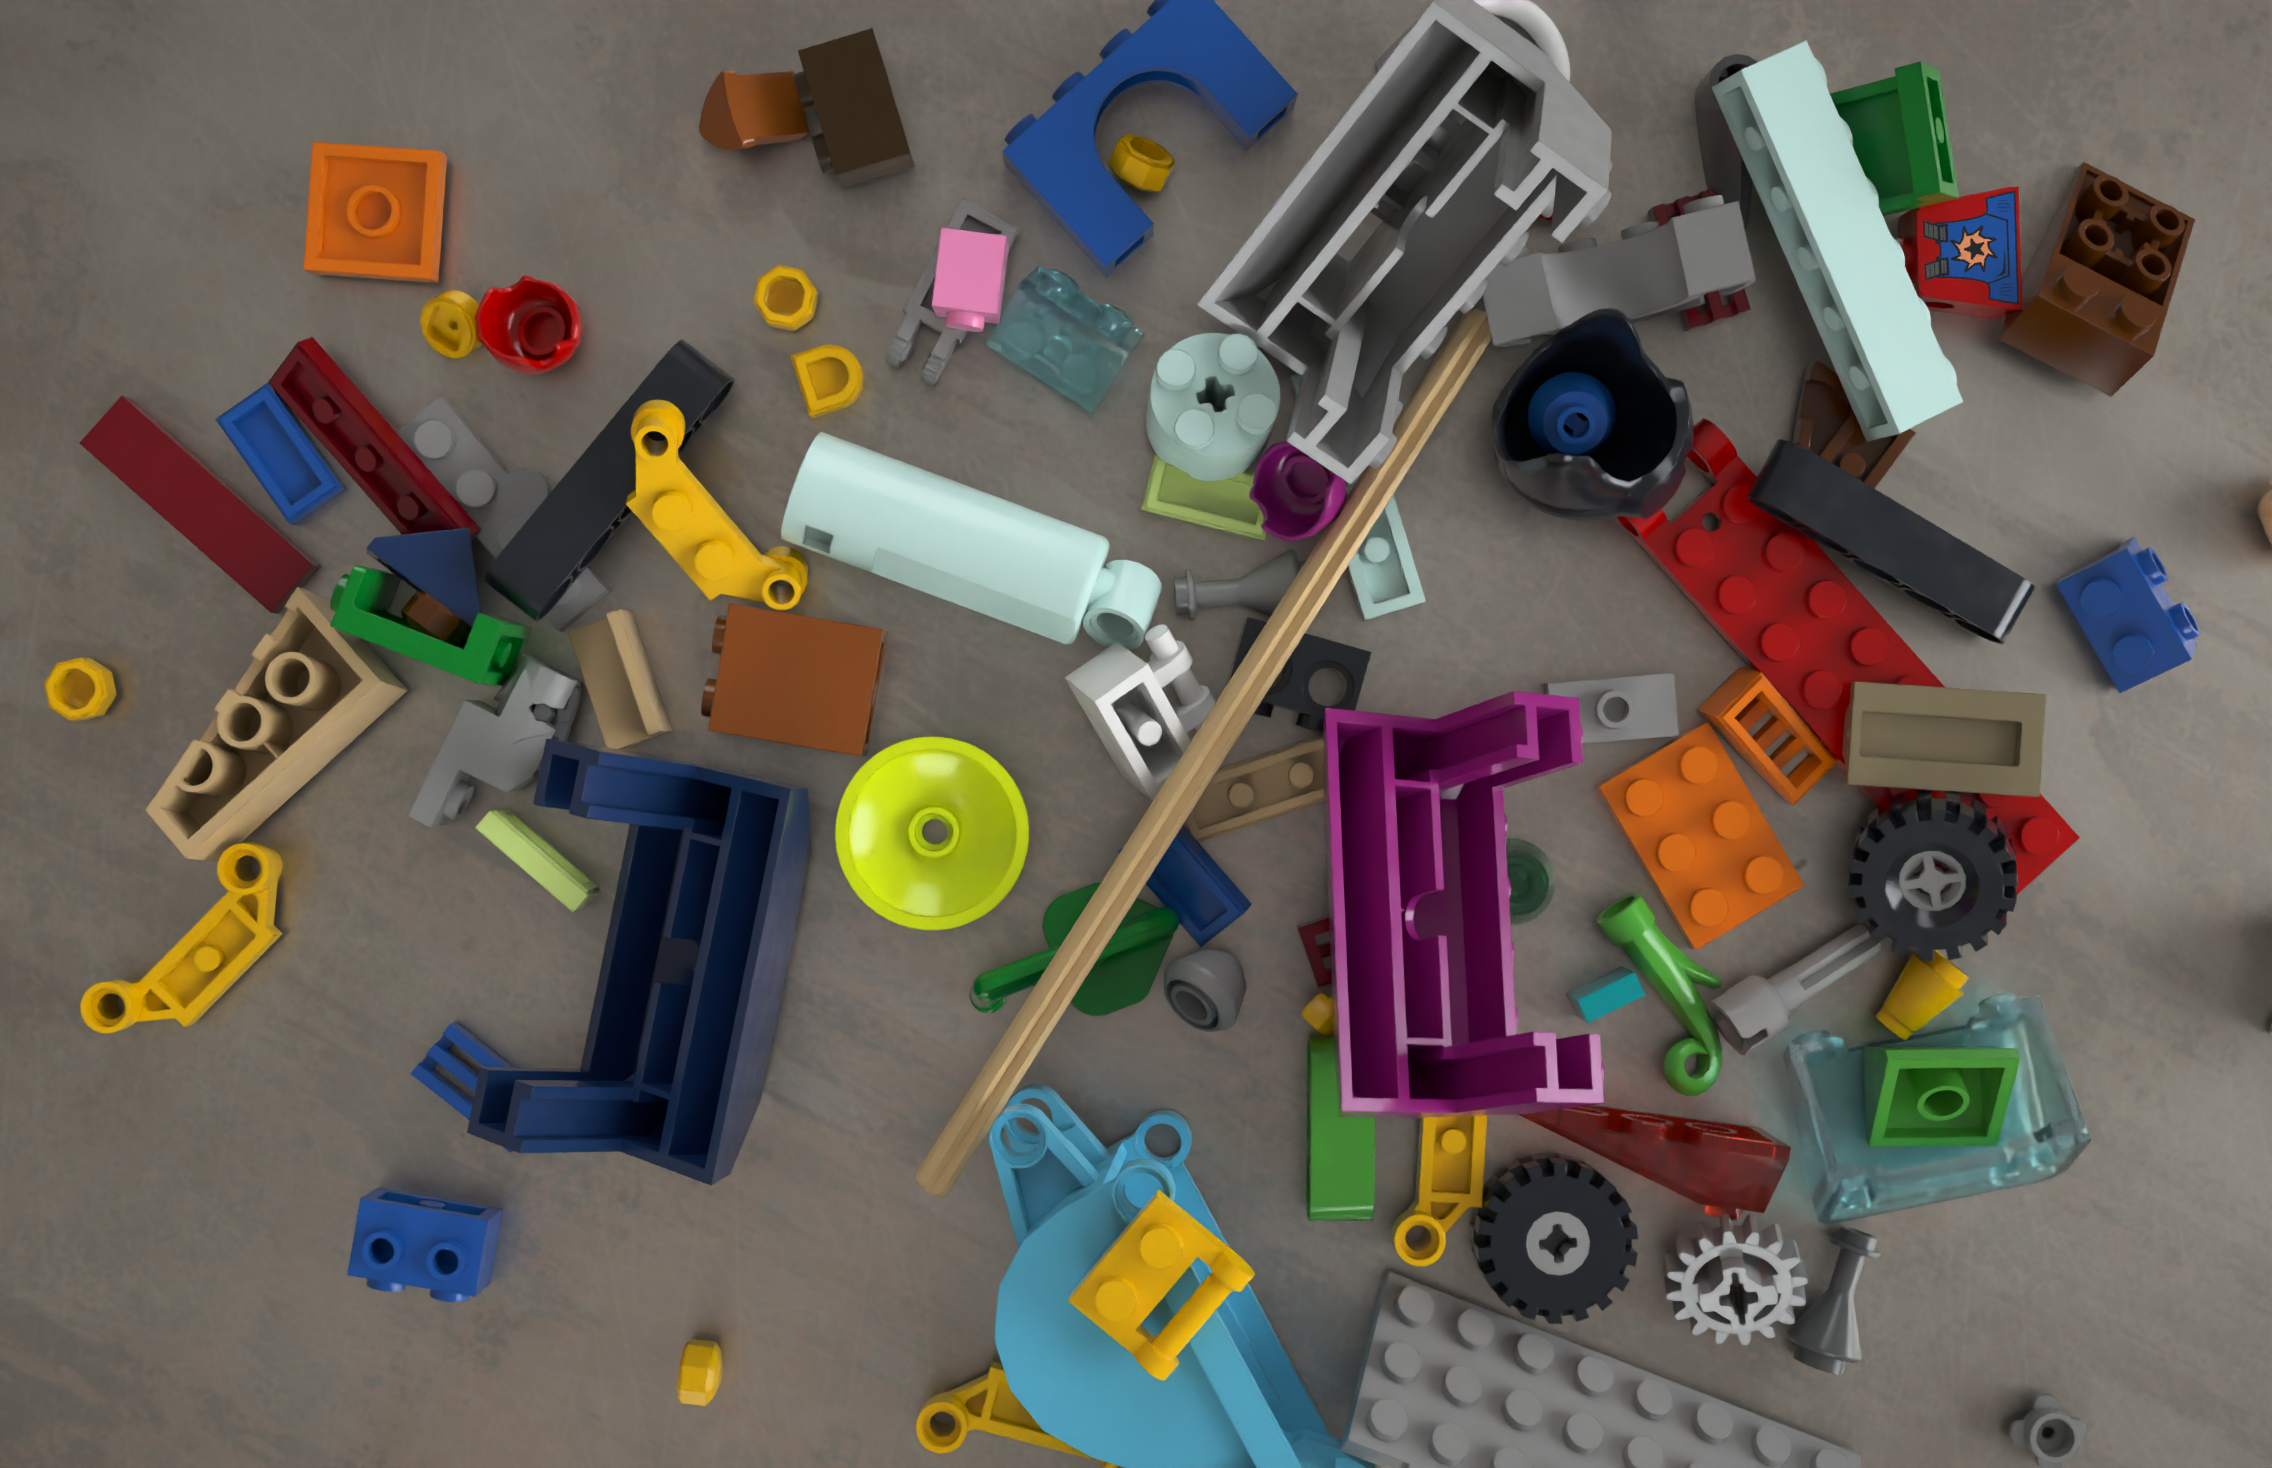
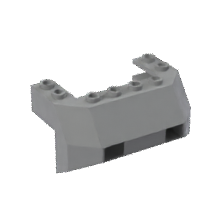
(1449, 212)

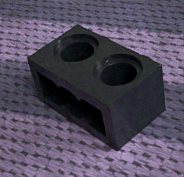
(1308, 657)

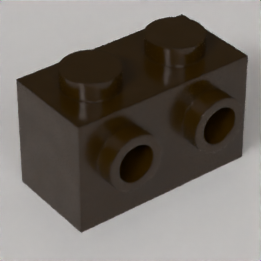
(854, 109)

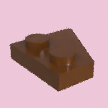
(1833, 432)

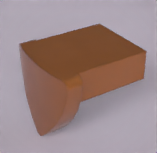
(752, 110)

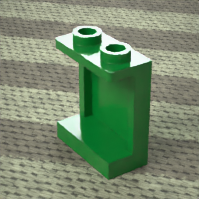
(1902, 137)
(363, 610)

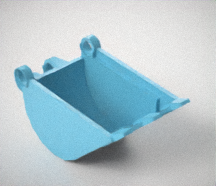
(1234, 1386)

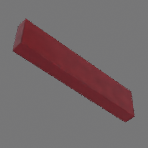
(365, 443)
(199, 504)

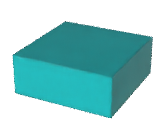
(1605, 994)

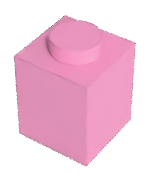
(970, 278)

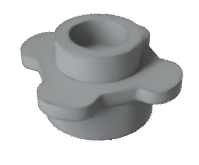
(2066, 1435)

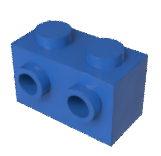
(424, 1244)

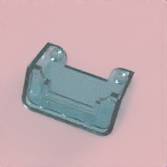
(1854, 1181)

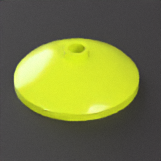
(885, 843)

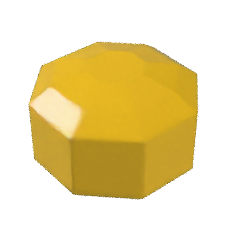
(1141, 163)
(786, 297)
(80, 689)
(699, 1372)

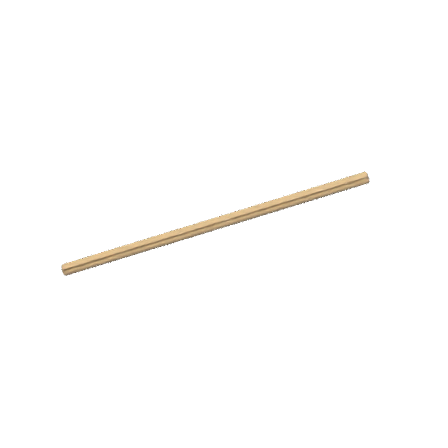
(1201, 760)

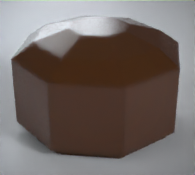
(433, 618)

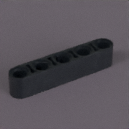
(593, 494)
(1890, 541)

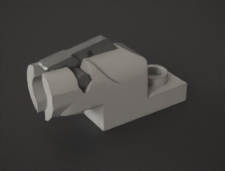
(500, 743)

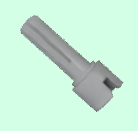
(1761, 1007)

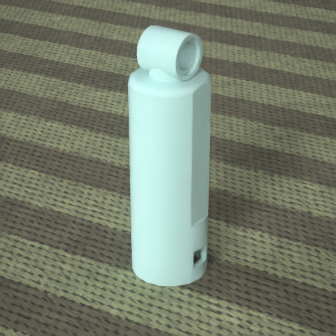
(966, 546)

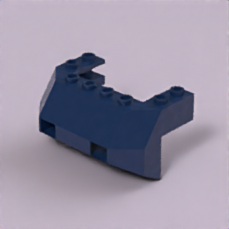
(684, 969)

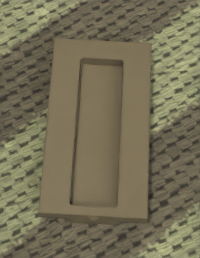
(1944, 739)

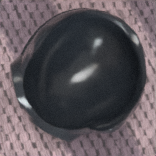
(1640, 460)

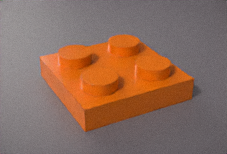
(375, 212)

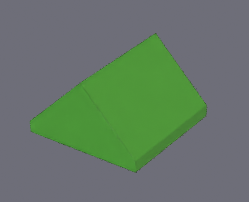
(1937, 1094)

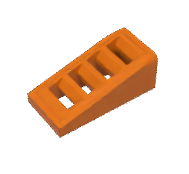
(1740, 705)

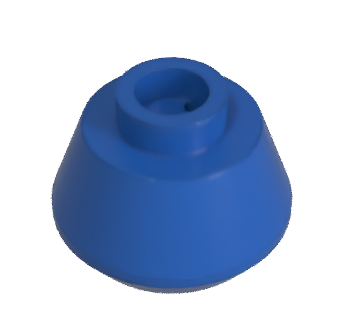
(1557, 405)

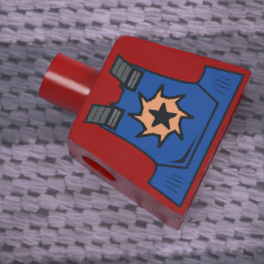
(1966, 254)

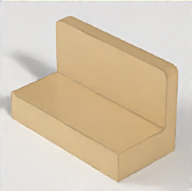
(620, 680)

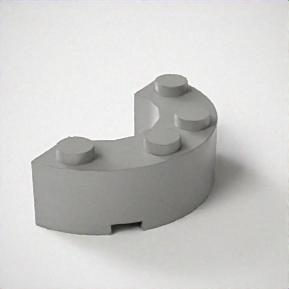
(1642, 275)

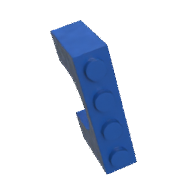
(1180, 46)

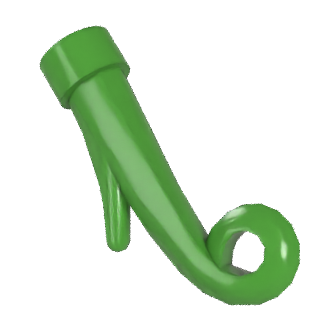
(1672, 974)

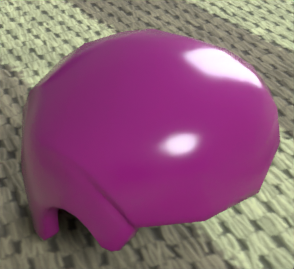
(1295, 493)

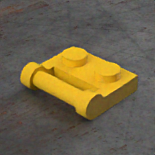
(1142, 1270)

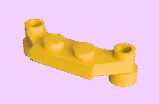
(696, 527)
(206, 958)
(1446, 1184)
(984, 1406)

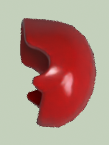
(529, 325)

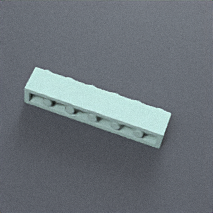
(1837, 242)

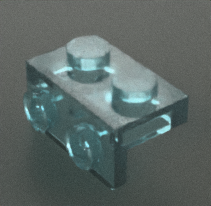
(1065, 336)

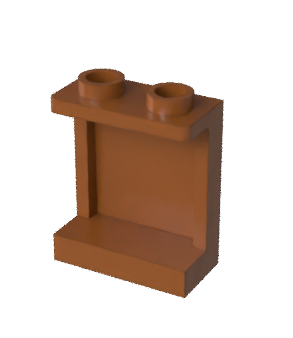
(794, 679)

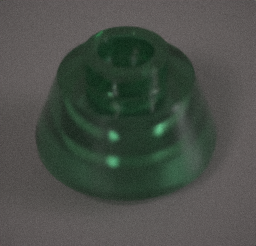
(1534, 892)

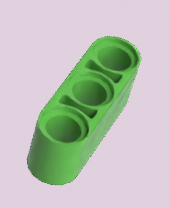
(1337, 1148)

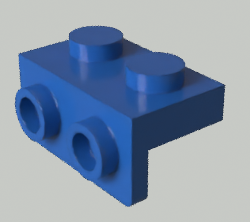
(2130, 615)

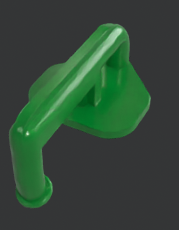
(1119, 975)

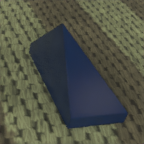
(436, 564)

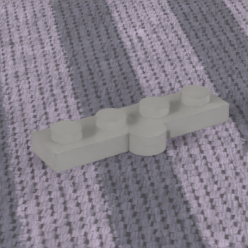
(490, 495)

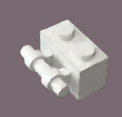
(1133, 713)

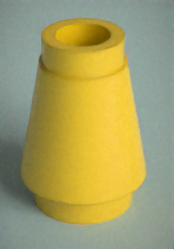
(1921, 994)

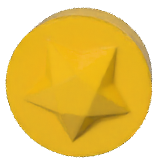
(450, 324)

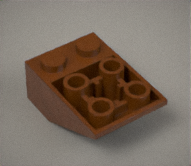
(2100, 281)

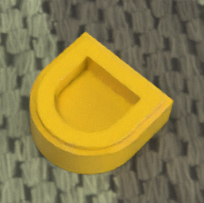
(828, 378)

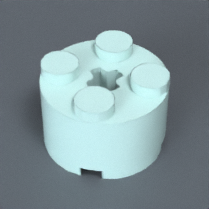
(1220, 372)

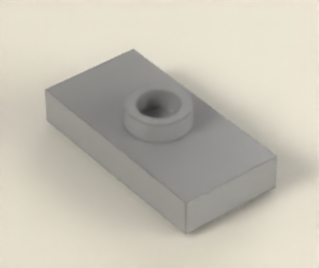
(1623, 706)

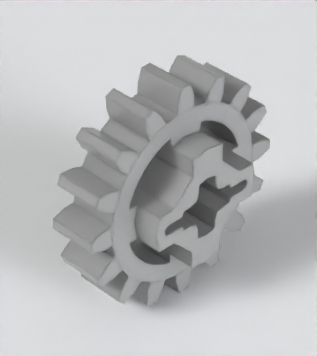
(1767, 1272)

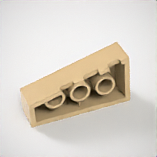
(274, 731)

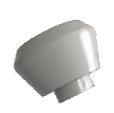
(1206, 989)

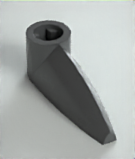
(1719, 153)

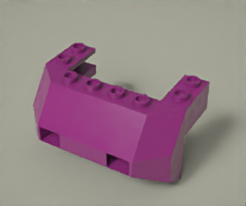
(1426, 912)

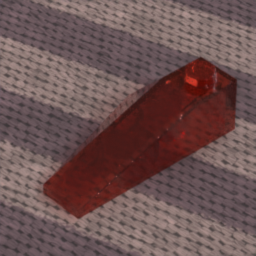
(1707, 1161)

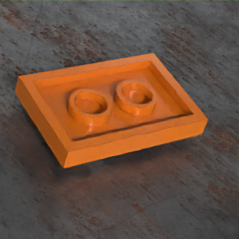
(1699, 835)

